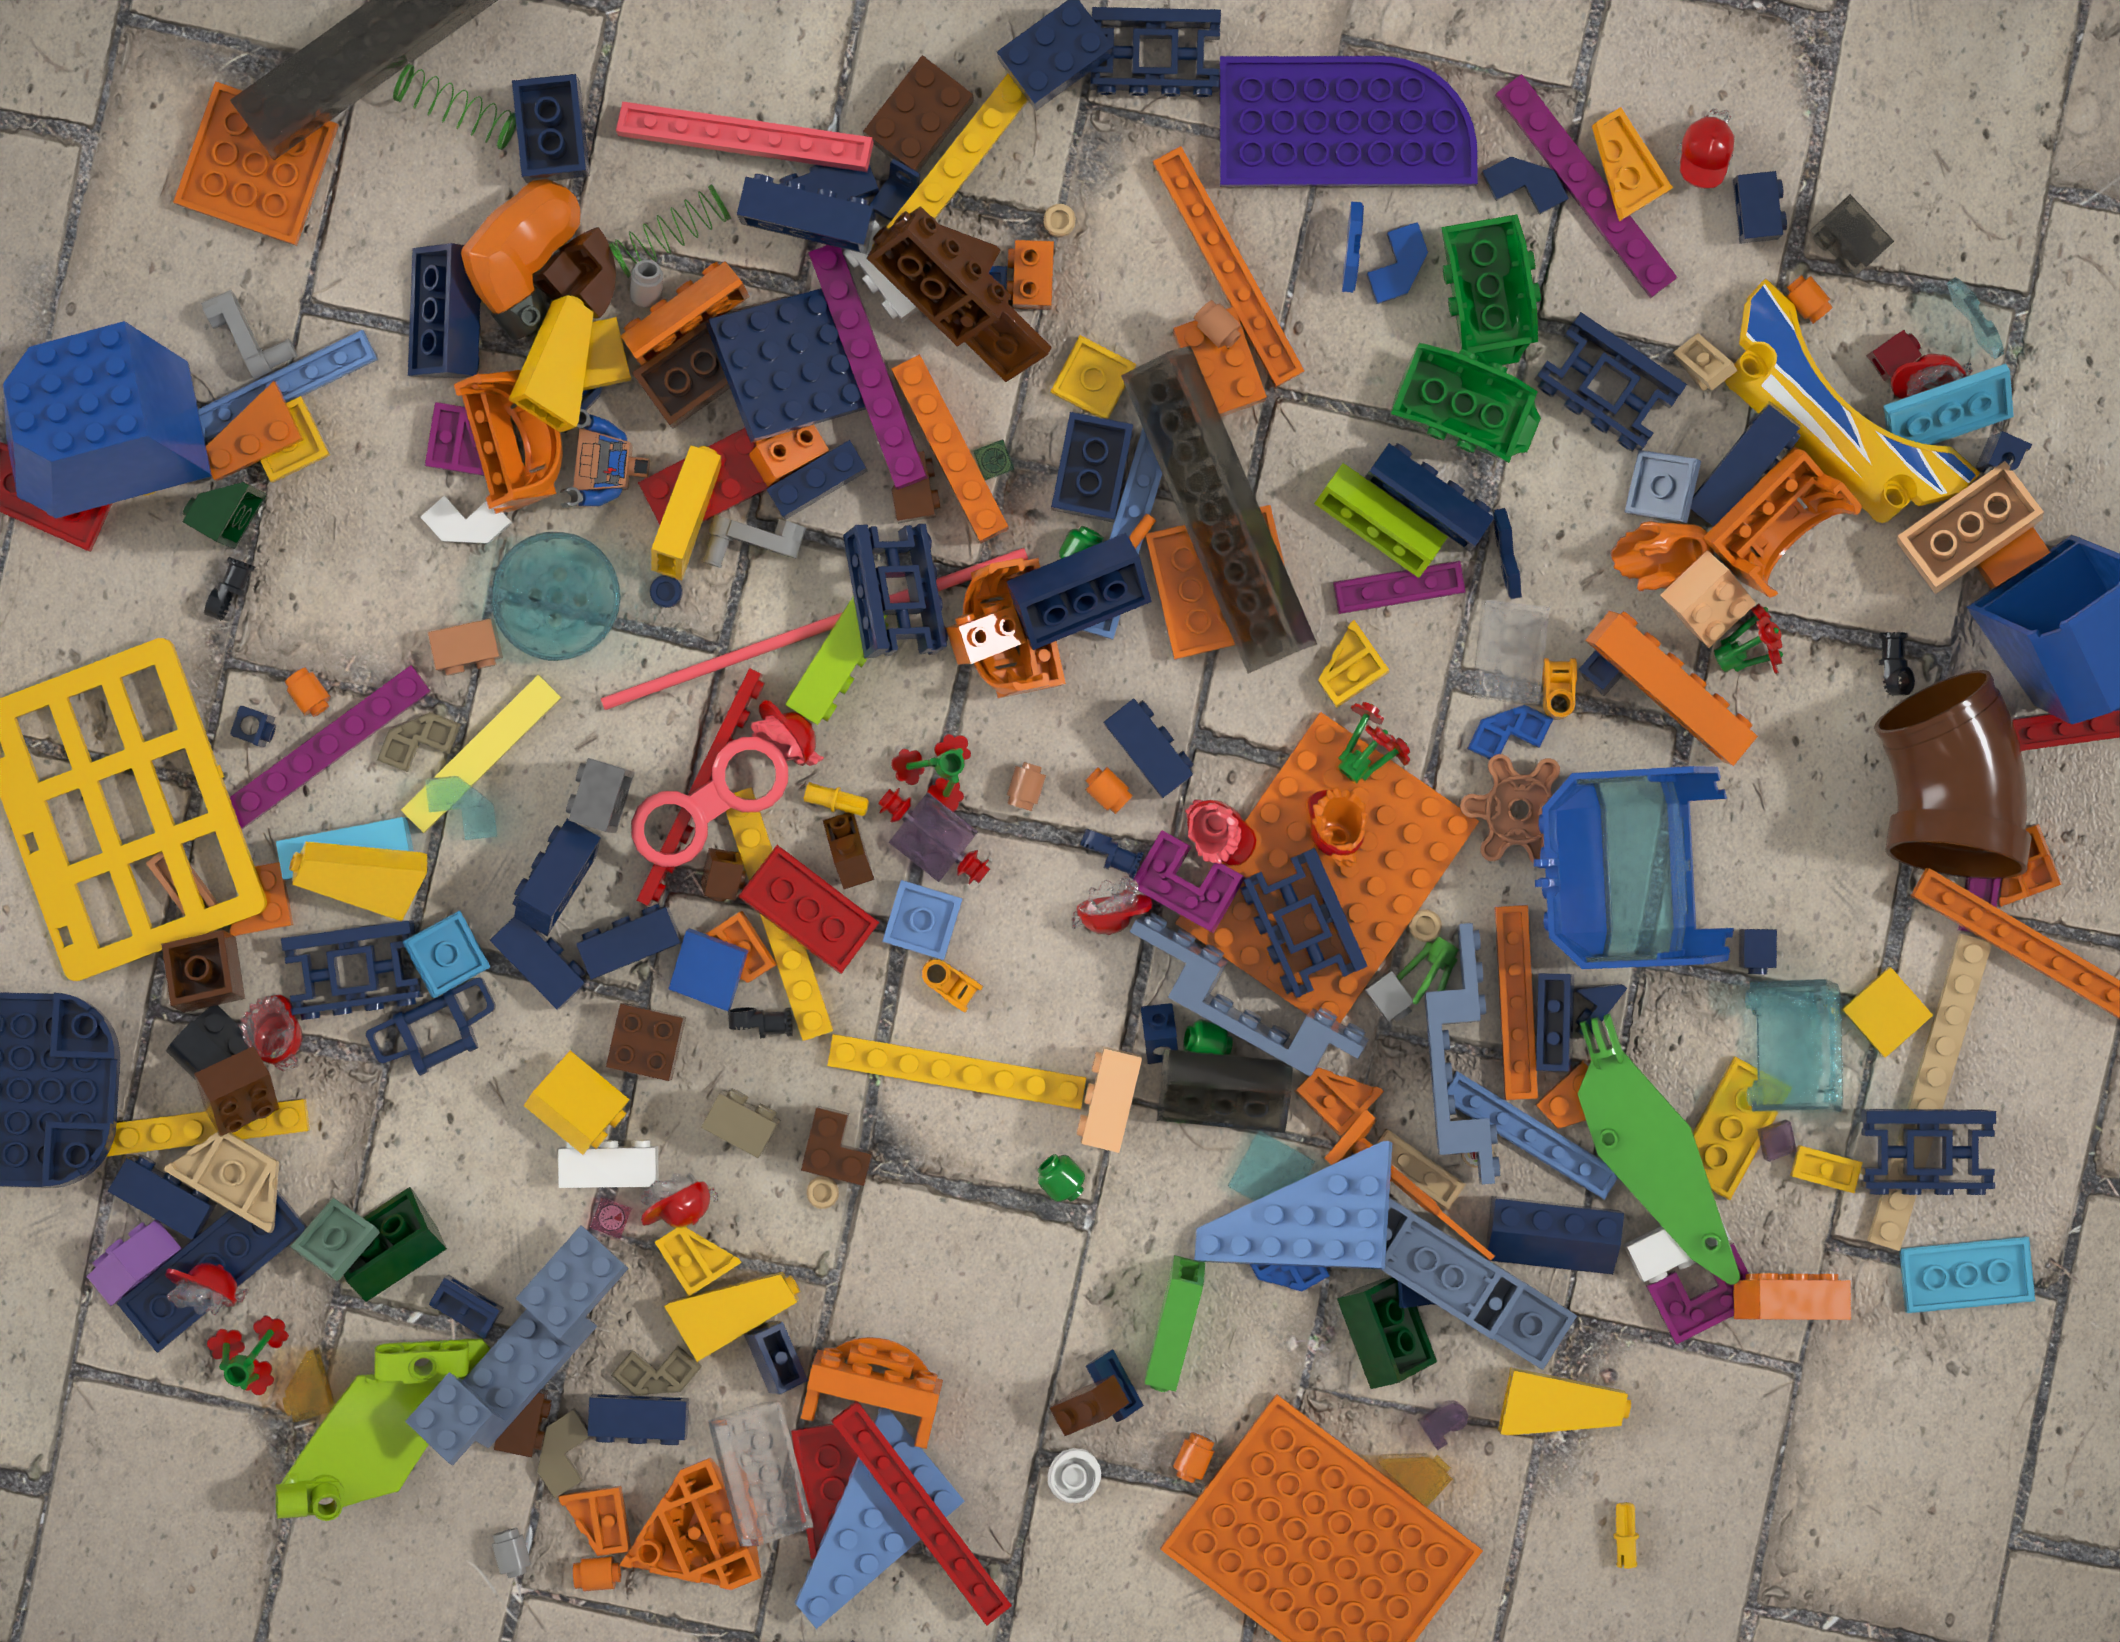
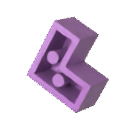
(131, 1261)

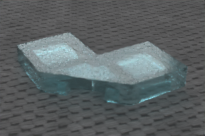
(1984, 330)
(455, 793)

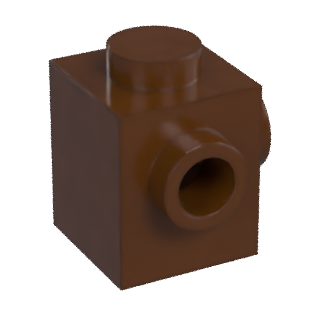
(723, 874)

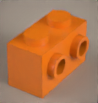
(1032, 274)
(787, 453)
(985, 634)

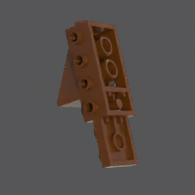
(952, 286)

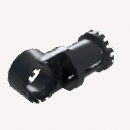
(233, 582)
(1895, 665)
(768, 1023)

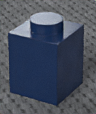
(1758, 950)

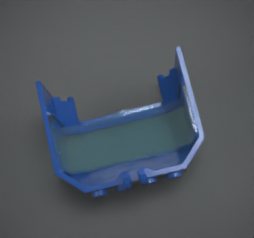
(1625, 868)

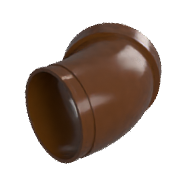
(1957, 780)

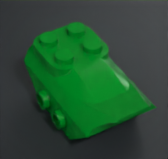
(1492, 288)
(1467, 402)

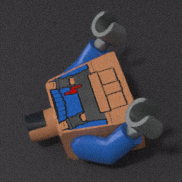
(602, 463)

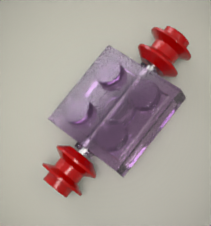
(933, 836)

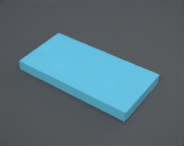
(1953, 407)
(1967, 1274)

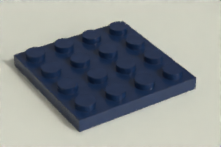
(785, 365)

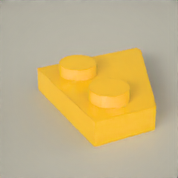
(1352, 667)
(694, 1258)

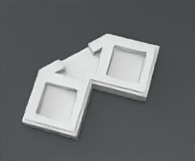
(452, 526)

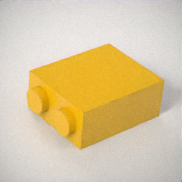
(577, 1103)

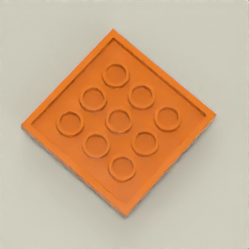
(239, 181)
(1185, 594)

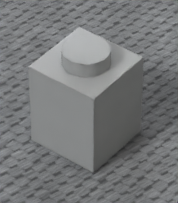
(1390, 997)

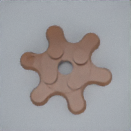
(1496, 805)

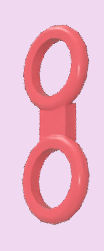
(709, 801)

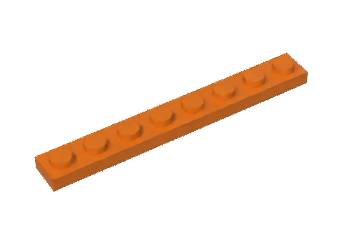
(1228, 266)
(2019, 940)

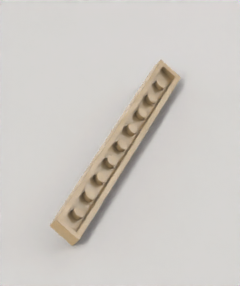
(1933, 1079)

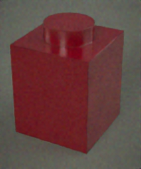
(1894, 353)

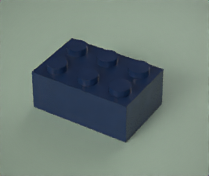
(1055, 53)
(550, 128)
(1092, 467)
(555, 876)

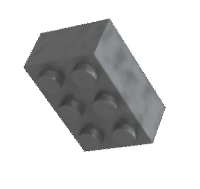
(600, 795)

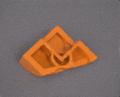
(2013, 558)
(2040, 872)

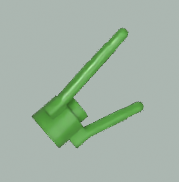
(1440, 954)

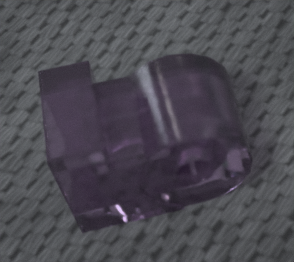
(1443, 1419)

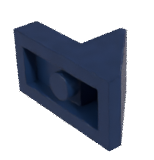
(1603, 1000)

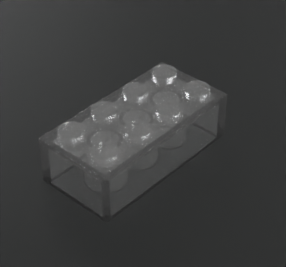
(760, 1473)

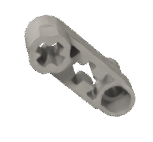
(227, 310)
(784, 541)

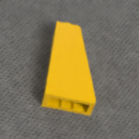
(556, 365)
(685, 512)
(361, 876)
(725, 1313)
(1553, 1403)

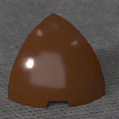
(581, 270)

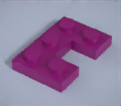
(1200, 905)
(1691, 1316)

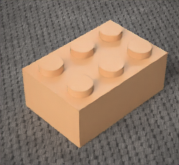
(1109, 1099)

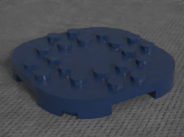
(55, 1089)

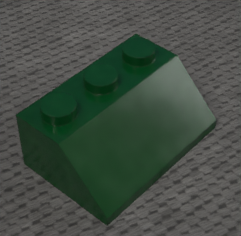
(224, 512)
(404, 1244)
(1385, 1336)

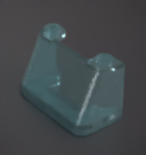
(1797, 1046)

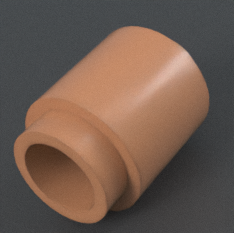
(1218, 324)
(1026, 786)

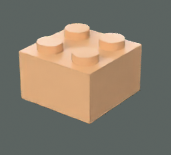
(1708, 599)

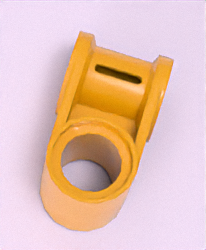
(1559, 685)
(952, 984)

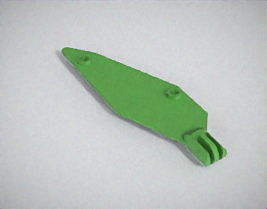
(1652, 1150)

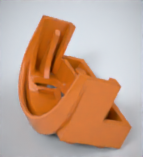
(489, 415)
(1773, 519)
(1034, 668)
(887, 1390)

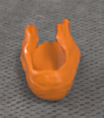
(1659, 553)

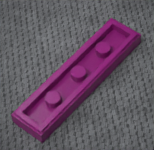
(1398, 588)

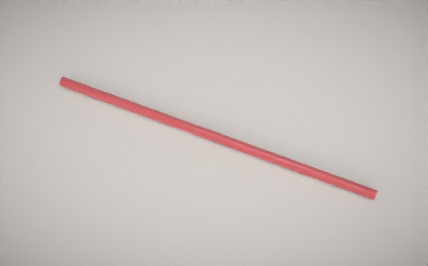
(779, 641)

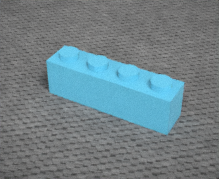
(384, 834)

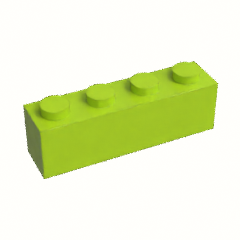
(1381, 520)
(830, 669)

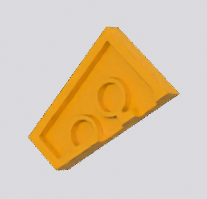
(1628, 164)

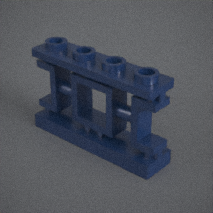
(1156, 22)
(1625, 359)
(872, 593)
(1328, 912)
(349, 944)
(1928, 1125)

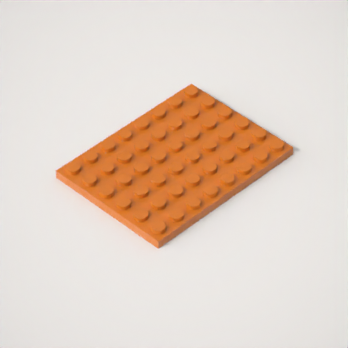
(1404, 853)
(1318, 1539)

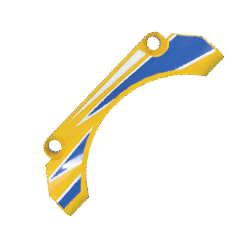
(1870, 461)

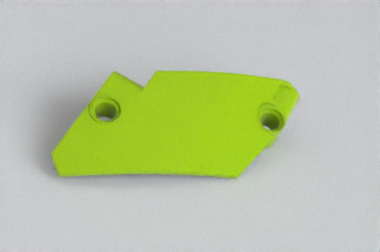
(364, 1440)

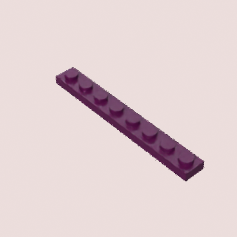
(1585, 185)
(868, 366)
(328, 746)

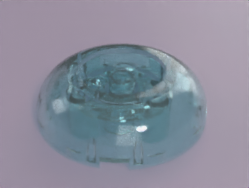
(532, 566)

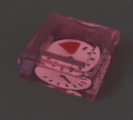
(611, 1217)

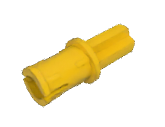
(835, 799)
(1626, 1535)

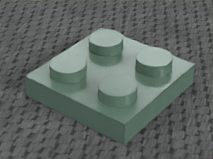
(335, 1239)

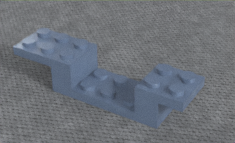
(1199, 978)
(1455, 1008)
(1473, 1287)
(525, 1355)

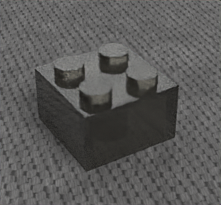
(1851, 236)

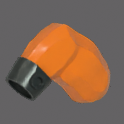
(515, 245)

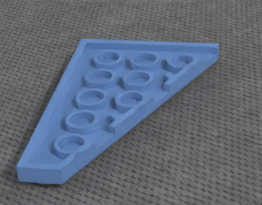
(1316, 1222)
(868, 1528)

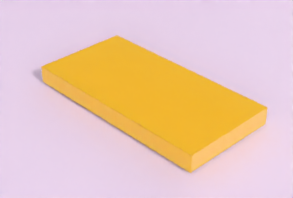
(1728, 1129)

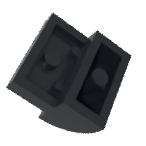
(207, 1041)

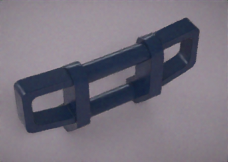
(403, 1021)

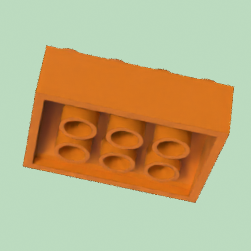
(708, 297)

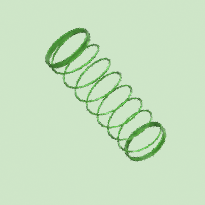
(500, 145)
(617, 254)

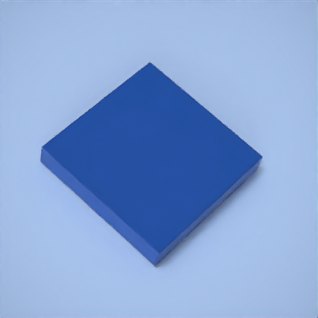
(708, 969)

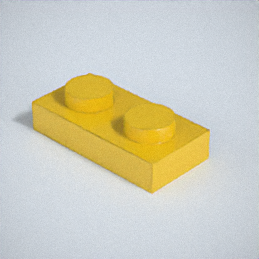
(1826, 1169)

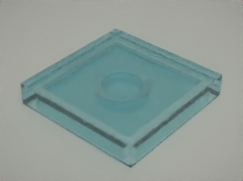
(1269, 1167)

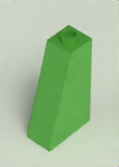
(1175, 1324)

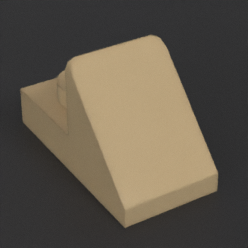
(1704, 362)

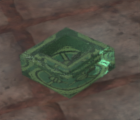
(993, 460)

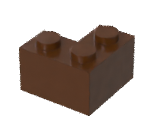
(826, 1153)

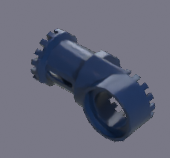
(1117, 857)

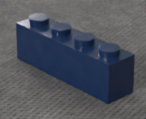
(1745, 463)

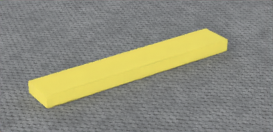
(489, 745)

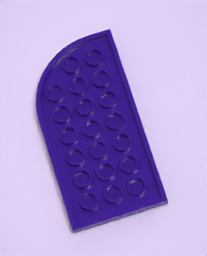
(1341, 123)

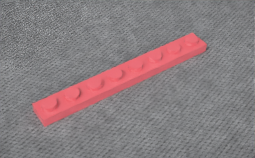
(744, 136)

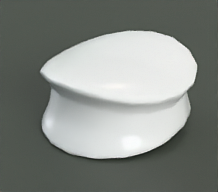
(1074, 1475)

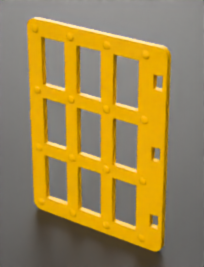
(49, 867)

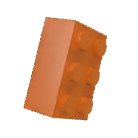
(1227, 371)
(1792, 1297)

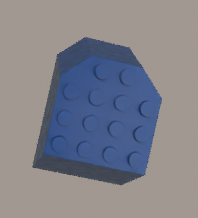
(101, 420)
(2060, 629)

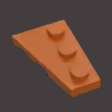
(254, 434)

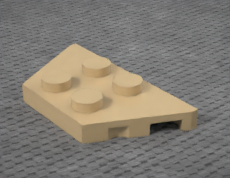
(232, 1176)

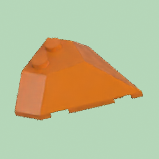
(695, 1534)

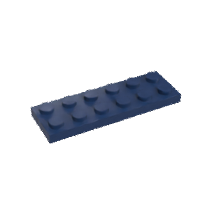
(229, 1242)

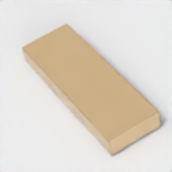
(1423, 1172)

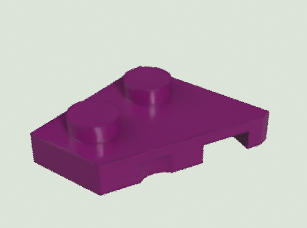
(452, 441)

